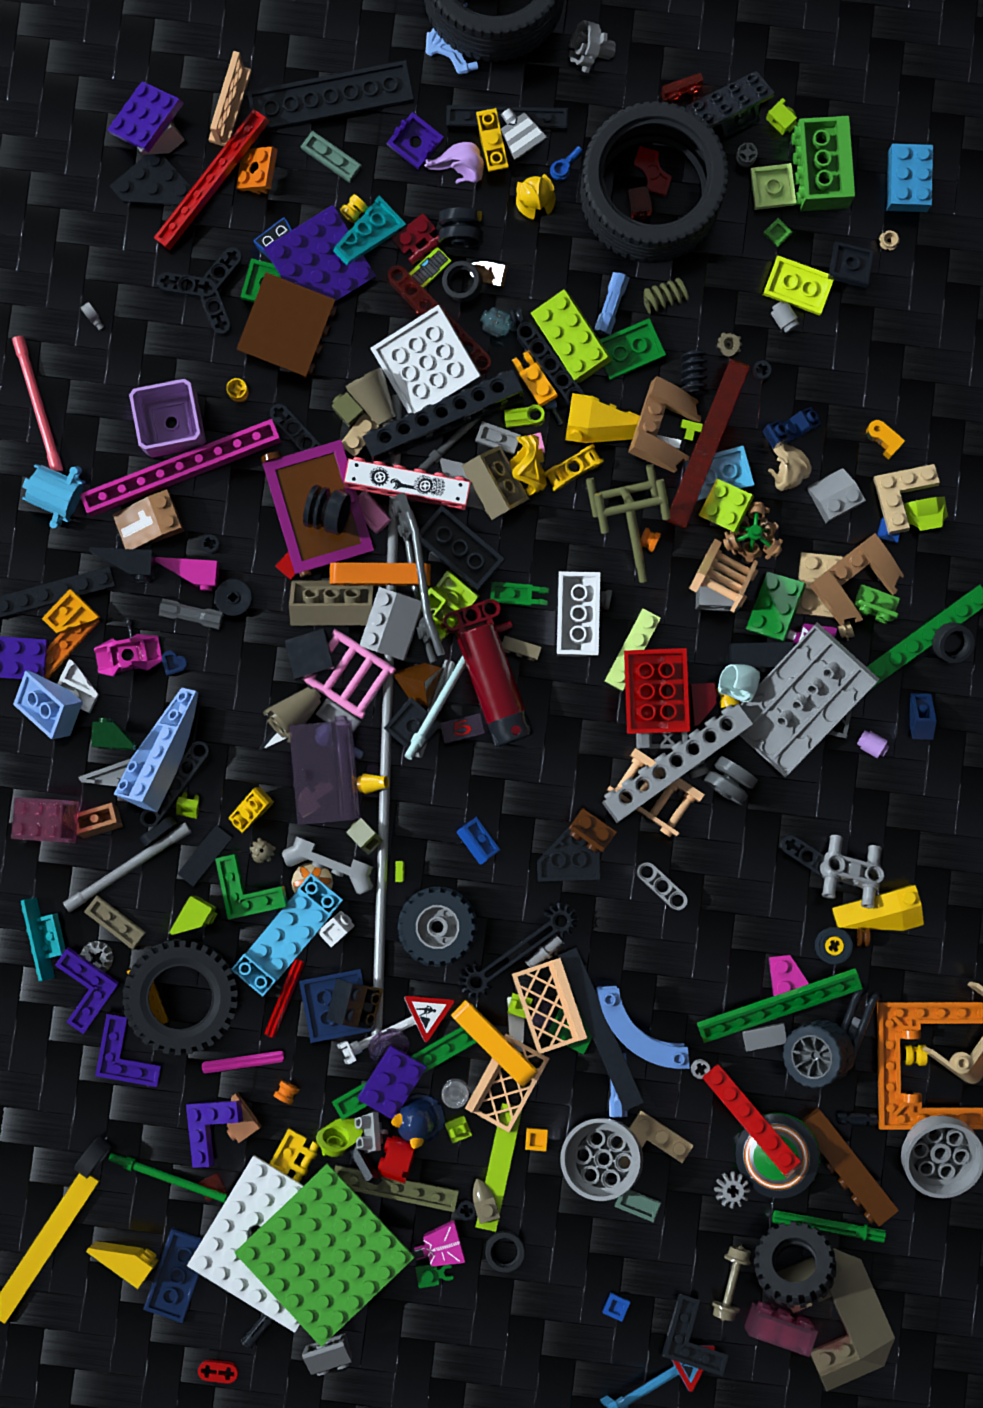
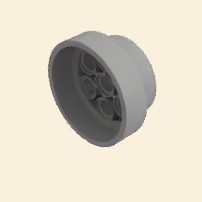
(576, 1169)

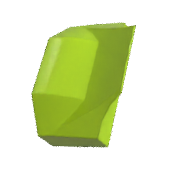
(926, 513)

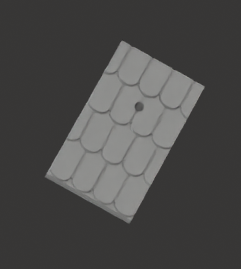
(804, 699)

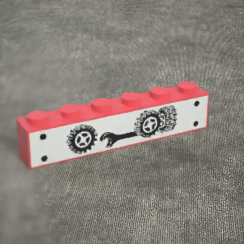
(416, 484)

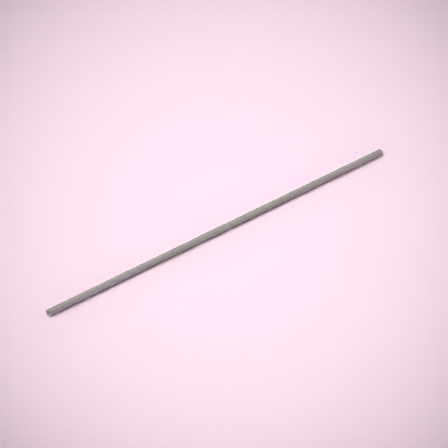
(385, 770)

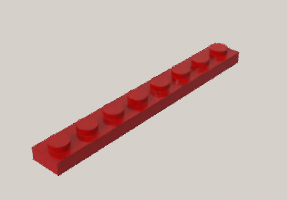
(211, 179)

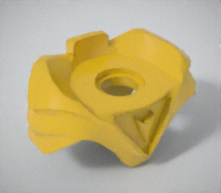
(527, 464)

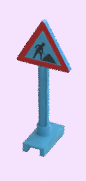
(689, 1375)

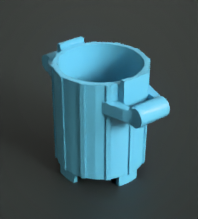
(54, 492)

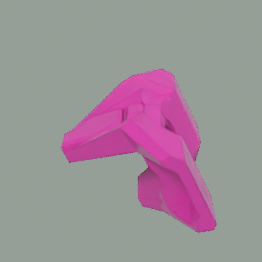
(145, 650)

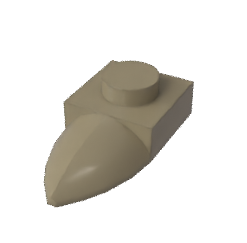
(484, 1202)

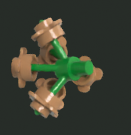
(764, 531)

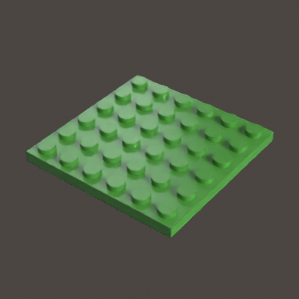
(324, 1254)

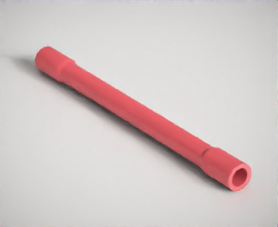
(23, 355)

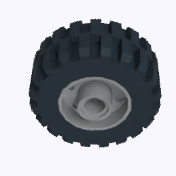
(431, 946)

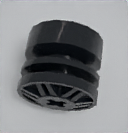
(327, 509)

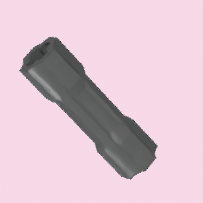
(206, 617)

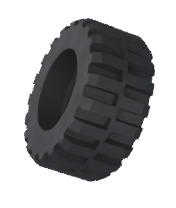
(795, 1292)

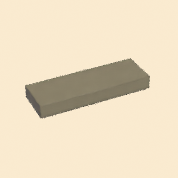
(115, 922)

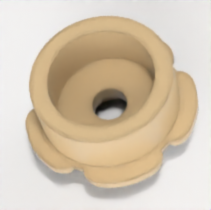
(889, 235)
(846, 630)

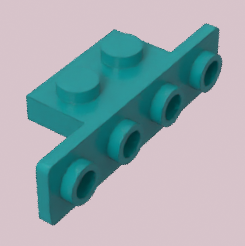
(44, 937)

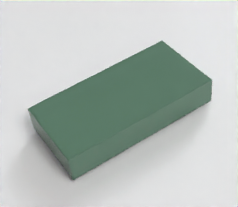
(639, 1205)

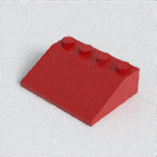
(657, 691)

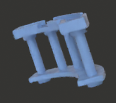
(651, 1049)

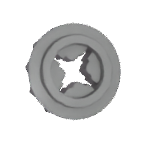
(98, 947)

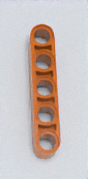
(376, 574)

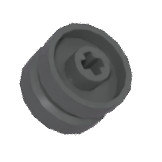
(729, 782)

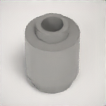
(784, 316)

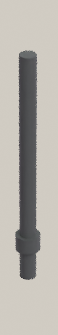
(436, 455)

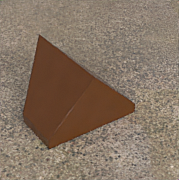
(419, 682)

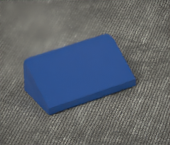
(478, 840)

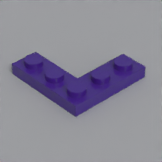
(93, 978)
(110, 1063)
(199, 1120)

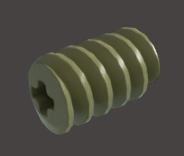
(665, 294)

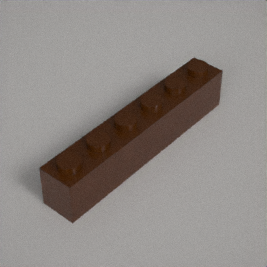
(850, 1170)

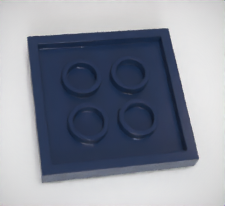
(316, 1000)

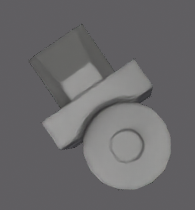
(372, 1133)

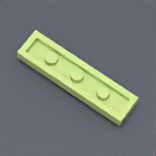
(636, 640)

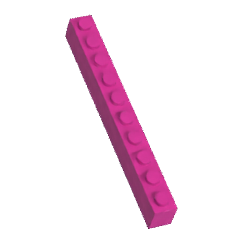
(180, 468)

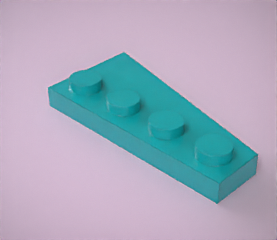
(369, 231)

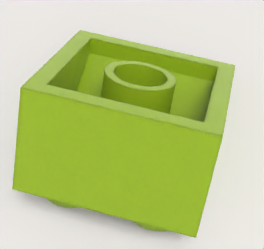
(194, 915)

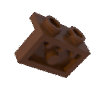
(592, 831)

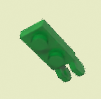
(517, 594)

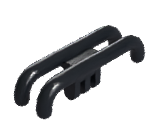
(855, 1026)

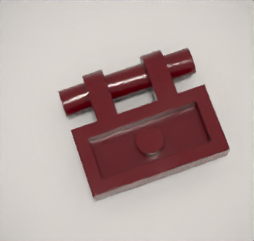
(414, 234)

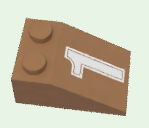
(148, 521)

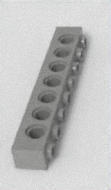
(739, 723)

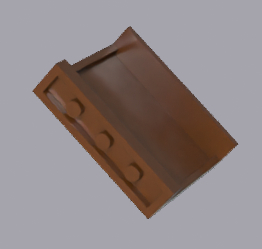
(287, 325)

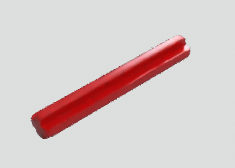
(284, 998)

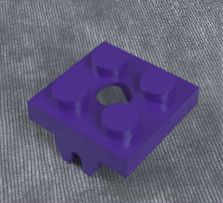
(410, 128)

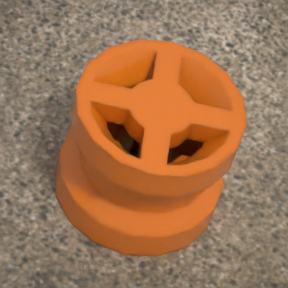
(649, 539)
(286, 1092)

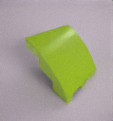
(449, 596)

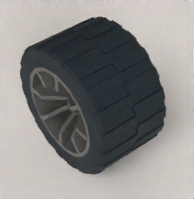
(818, 1054)

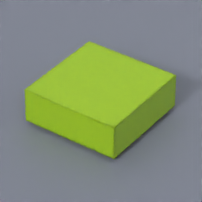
(400, 871)

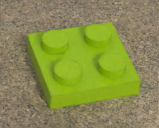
(726, 505)

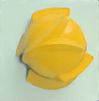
(535, 194)

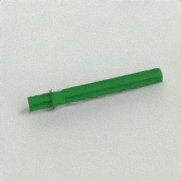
(833, 1227)

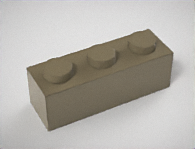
(521, 648)

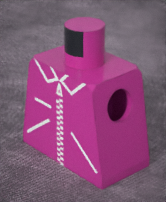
(442, 1246)

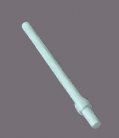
(418, 738)

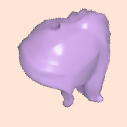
(463, 158)

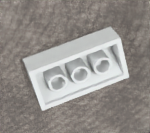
(578, 614)

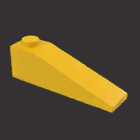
(598, 422)
(892, 911)

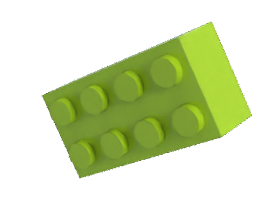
(571, 336)

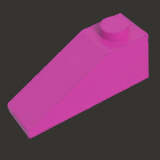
(198, 572)

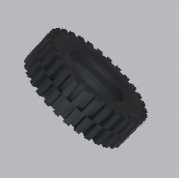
(169, 955)

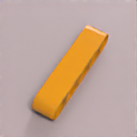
(494, 1043)

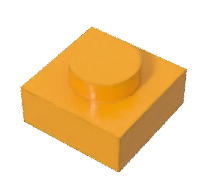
(536, 1139)

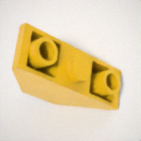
(491, 140)
(251, 809)

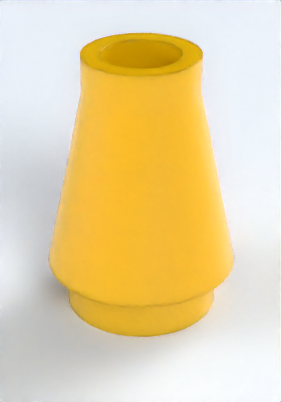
(369, 783)

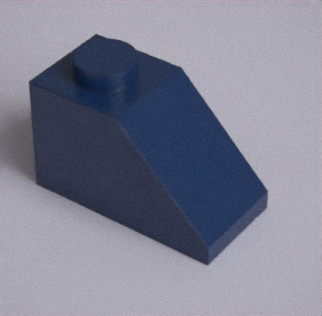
(922, 716)

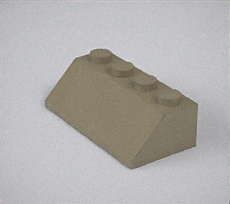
(329, 604)

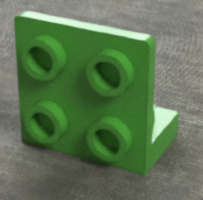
(876, 604)

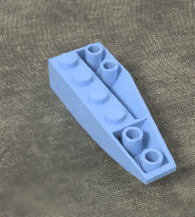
(159, 755)

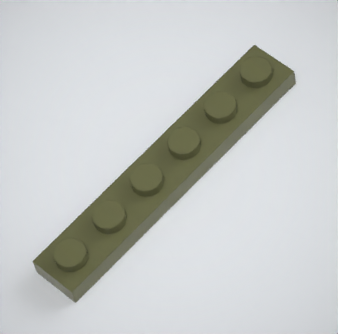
(410, 1192)

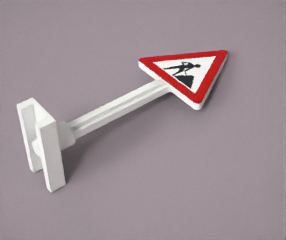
(426, 1014)

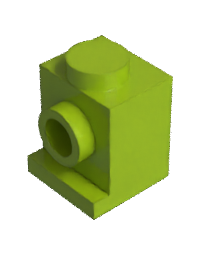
(782, 117)

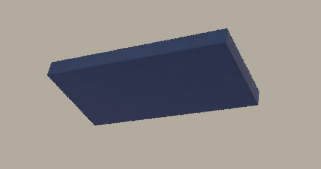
(174, 1280)

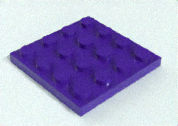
(308, 257)

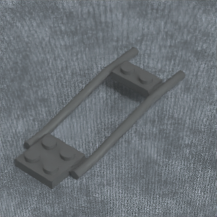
(410, 532)

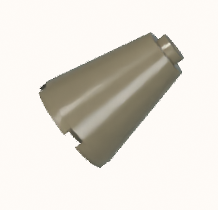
(373, 396)
(293, 711)

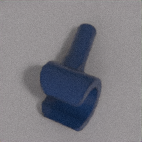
(553, 406)

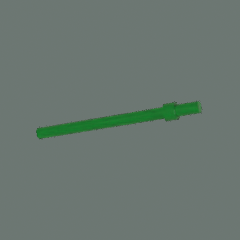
(131, 1164)

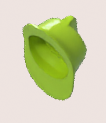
(338, 1137)

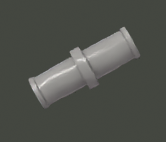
(544, 951)

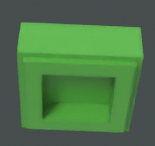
(777, 232)

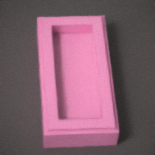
(373, 513)

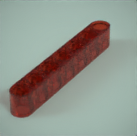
(423, 296)

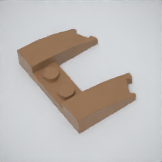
(644, 442)
(828, 585)

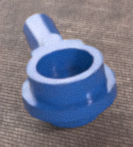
(561, 169)

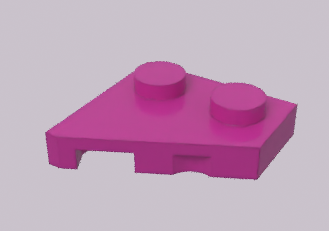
(785, 974)

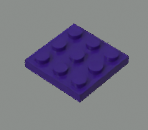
(145, 116)

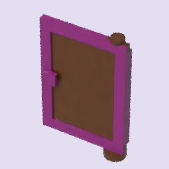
(290, 483)

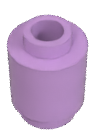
(873, 744)

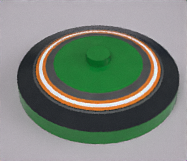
(763, 1173)

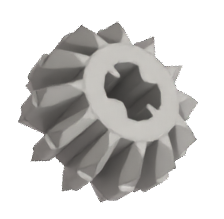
(738, 1184)

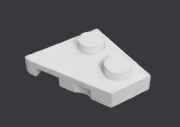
(78, 684)

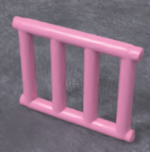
(370, 659)

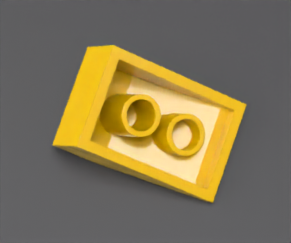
(126, 1261)

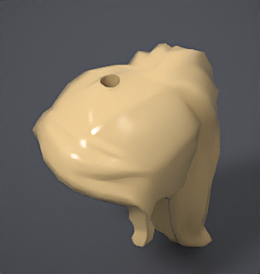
(792, 469)

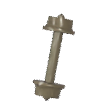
(724, 1309)

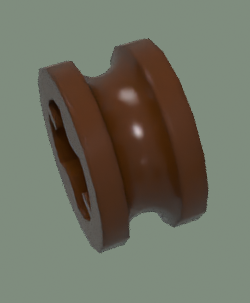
(863, 936)

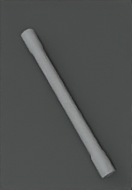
(81, 897)

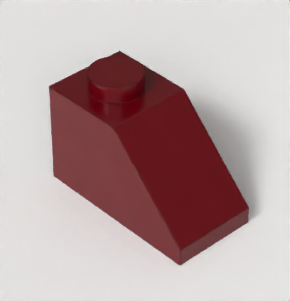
(701, 701)

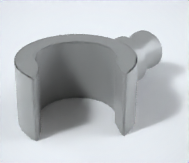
(92, 315)

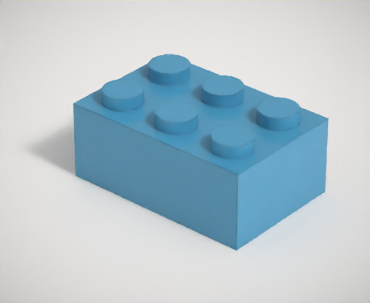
(909, 177)

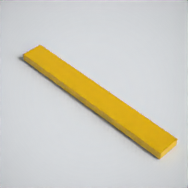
(45, 1244)

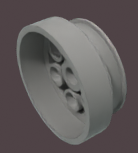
(963, 1169)

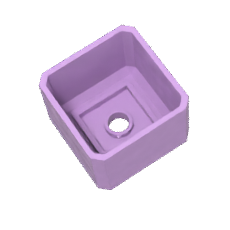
(158, 403)

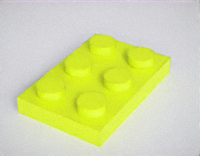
(798, 285)

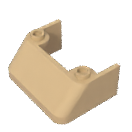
(964, 1065)

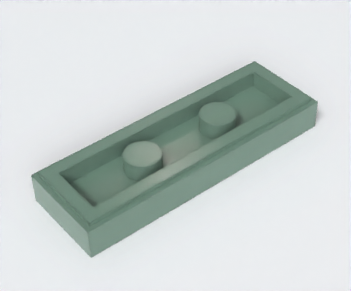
(331, 156)

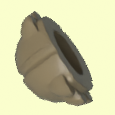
(733, 342)
(266, 854)

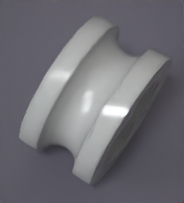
(694, 1067)

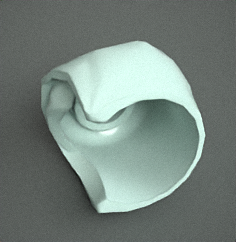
(739, 682)

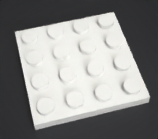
(426, 360)

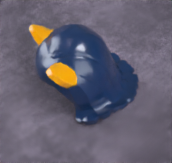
(419, 1119)

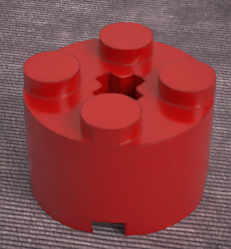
(397, 1159)

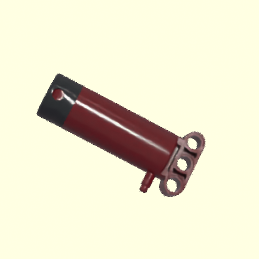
(490, 671)

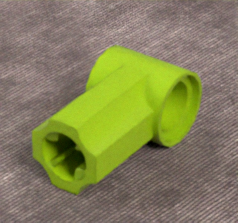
(521, 417)

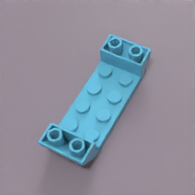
(287, 935)

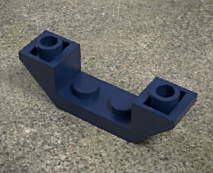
(783, 432)

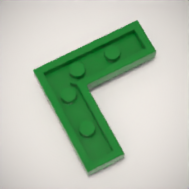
(233, 891)

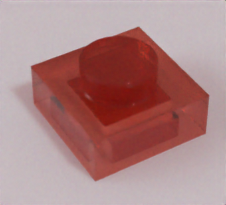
(213, 1182)

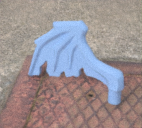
(436, 45)

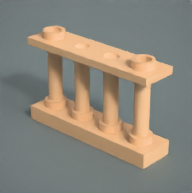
(711, 562)
(691, 794)

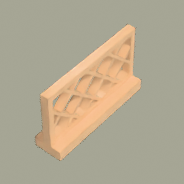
(230, 101)
(567, 1004)
(488, 1079)

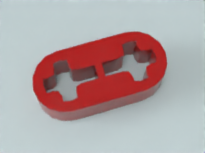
(218, 1376)

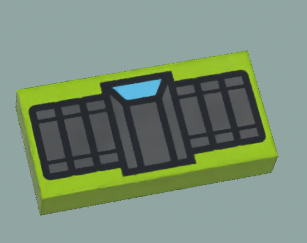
(430, 267)

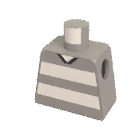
(520, 133)

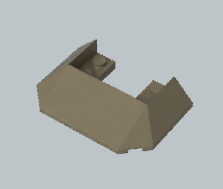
(867, 1328)

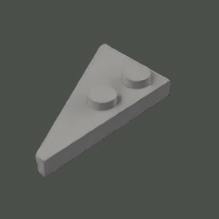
(107, 776)

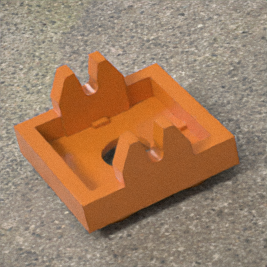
(262, 178)

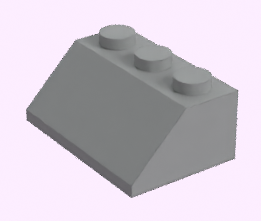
(391, 623)

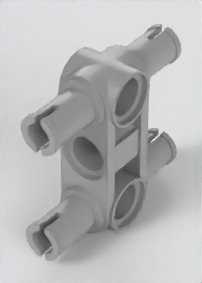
(852, 871)

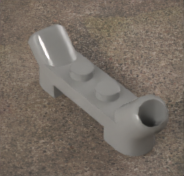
(304, 850)

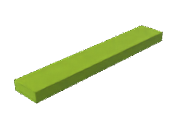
(500, 1162)

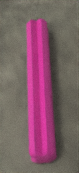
(243, 1062)

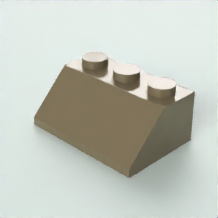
(494, 482)

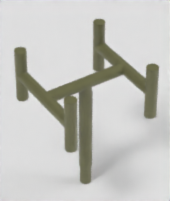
(658, 495)

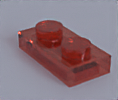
(690, 84)

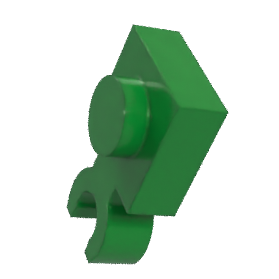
(430, 1275)

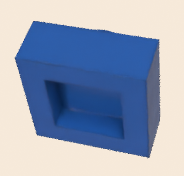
(883, 533)
(616, 1306)

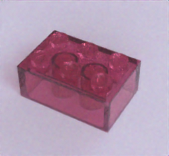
(45, 820)
(780, 1328)

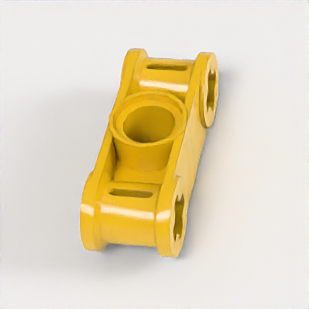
(561, 475)

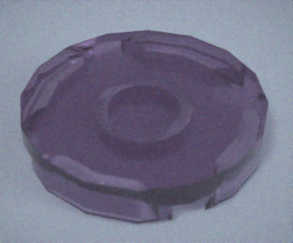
(382, 1041)

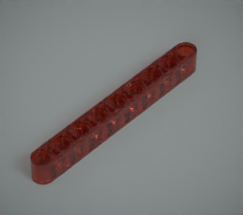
(708, 443)

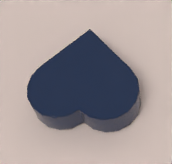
(173, 663)

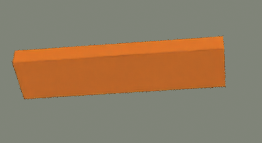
(65, 644)

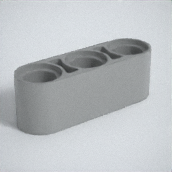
(671, 891)

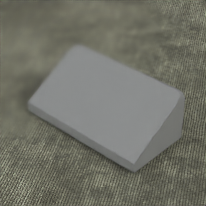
(764, 1037)

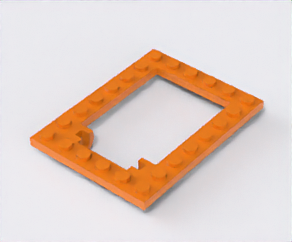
(904, 1021)

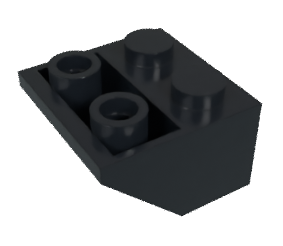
(354, 1004)

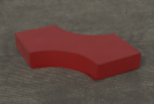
(656, 178)

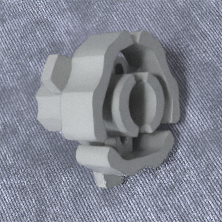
(589, 45)

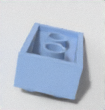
(47, 705)

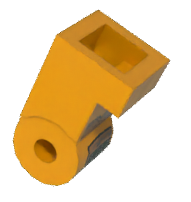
(885, 436)

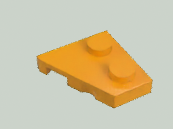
(69, 613)

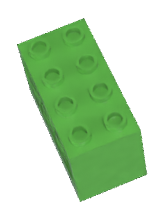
(823, 163)

